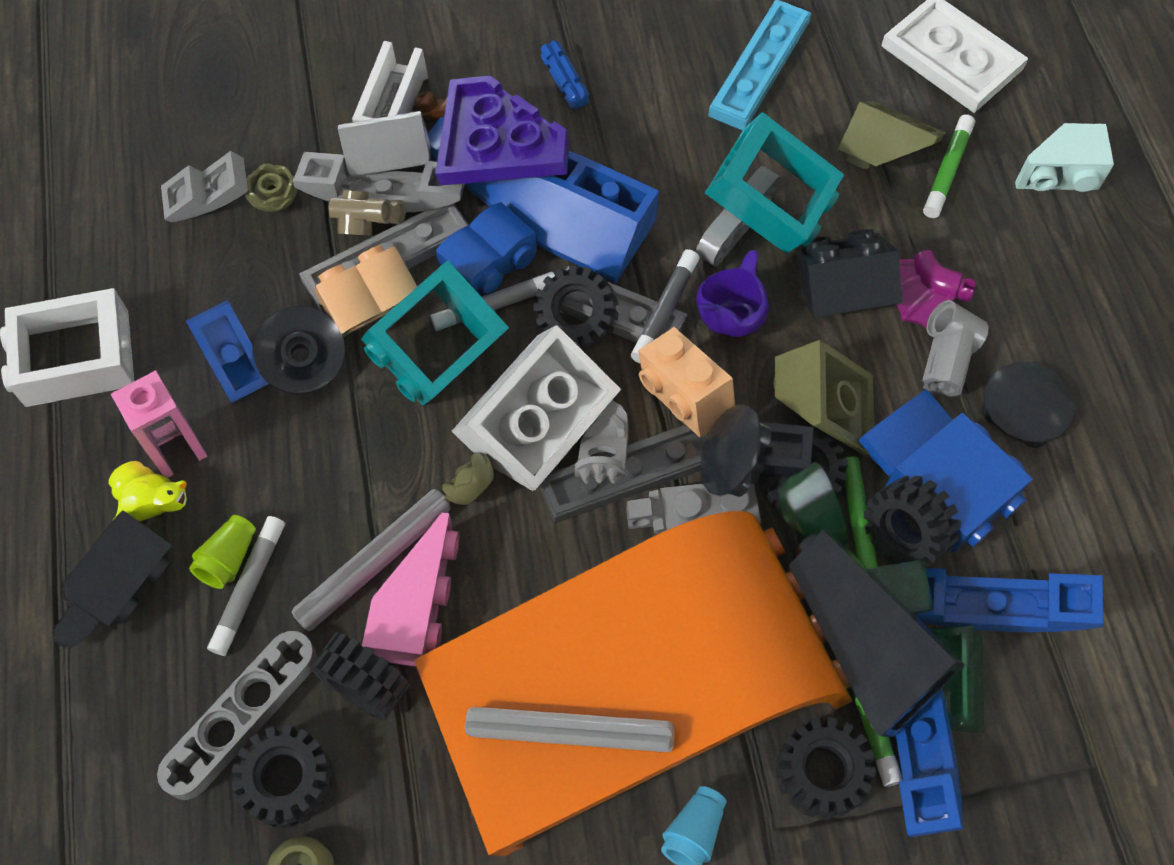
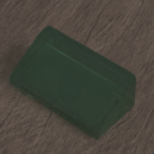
(966, 690)

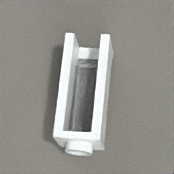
(391, 85)

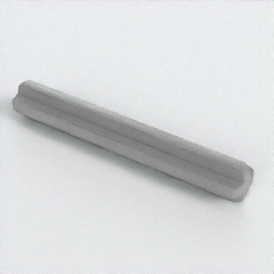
(370, 560)
(570, 729)

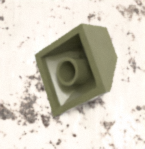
(884, 134)
(827, 392)

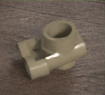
(358, 212)

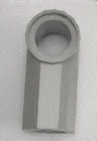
(955, 339)

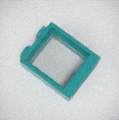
(757, 210)
(464, 303)

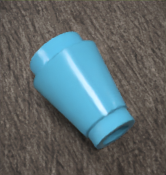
(695, 829)

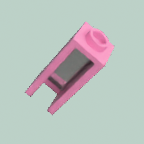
(154, 418)

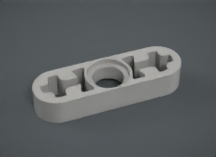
(727, 228)

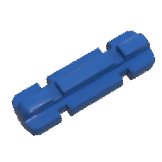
(565, 75)

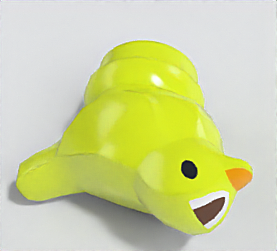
(145, 493)

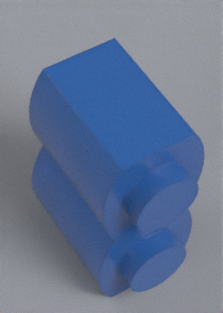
(489, 248)

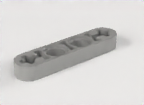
(232, 708)

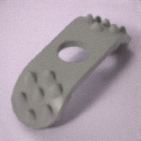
(609, 435)

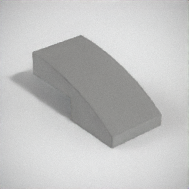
(198, 192)

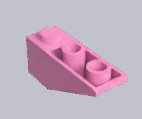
(407, 605)

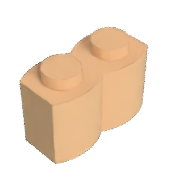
(365, 290)

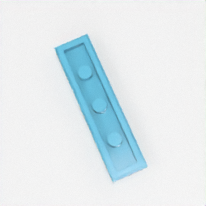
(759, 65)

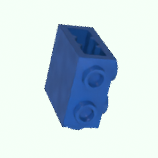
(974, 475)

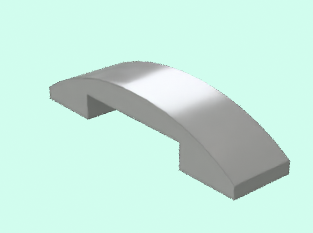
(327, 177)

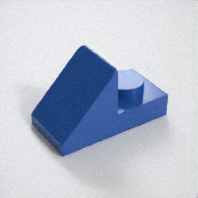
(227, 350)

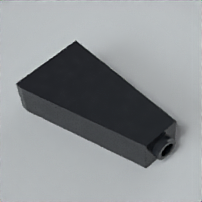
(877, 639)

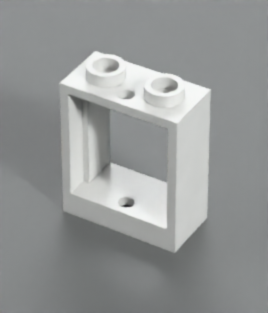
(73, 380)

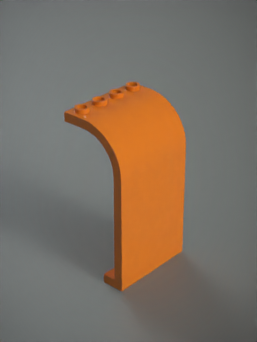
(670, 631)

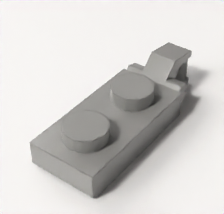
(682, 504)

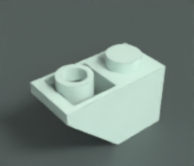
(1070, 159)

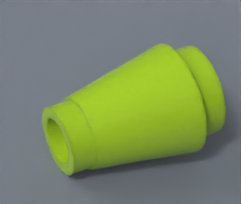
(222, 554)

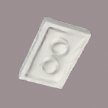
(954, 53)

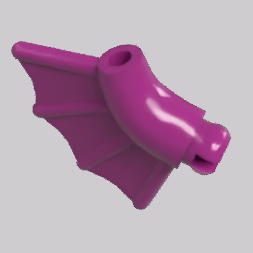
(929, 284)

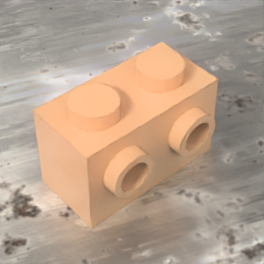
(686, 381)

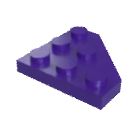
(496, 136)

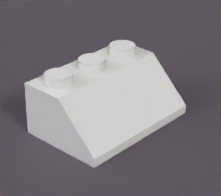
(537, 409)

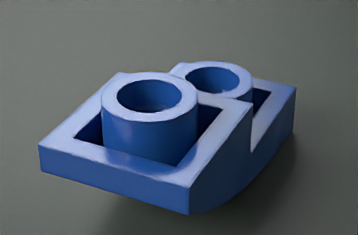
(905, 431)

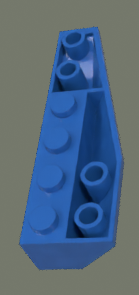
(581, 216)

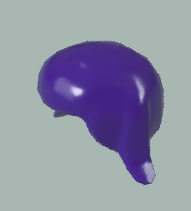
(734, 300)

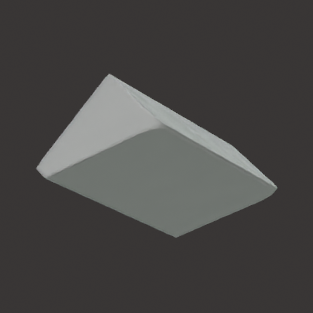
(385, 143)

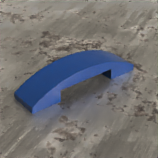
(1015, 605)
(930, 772)

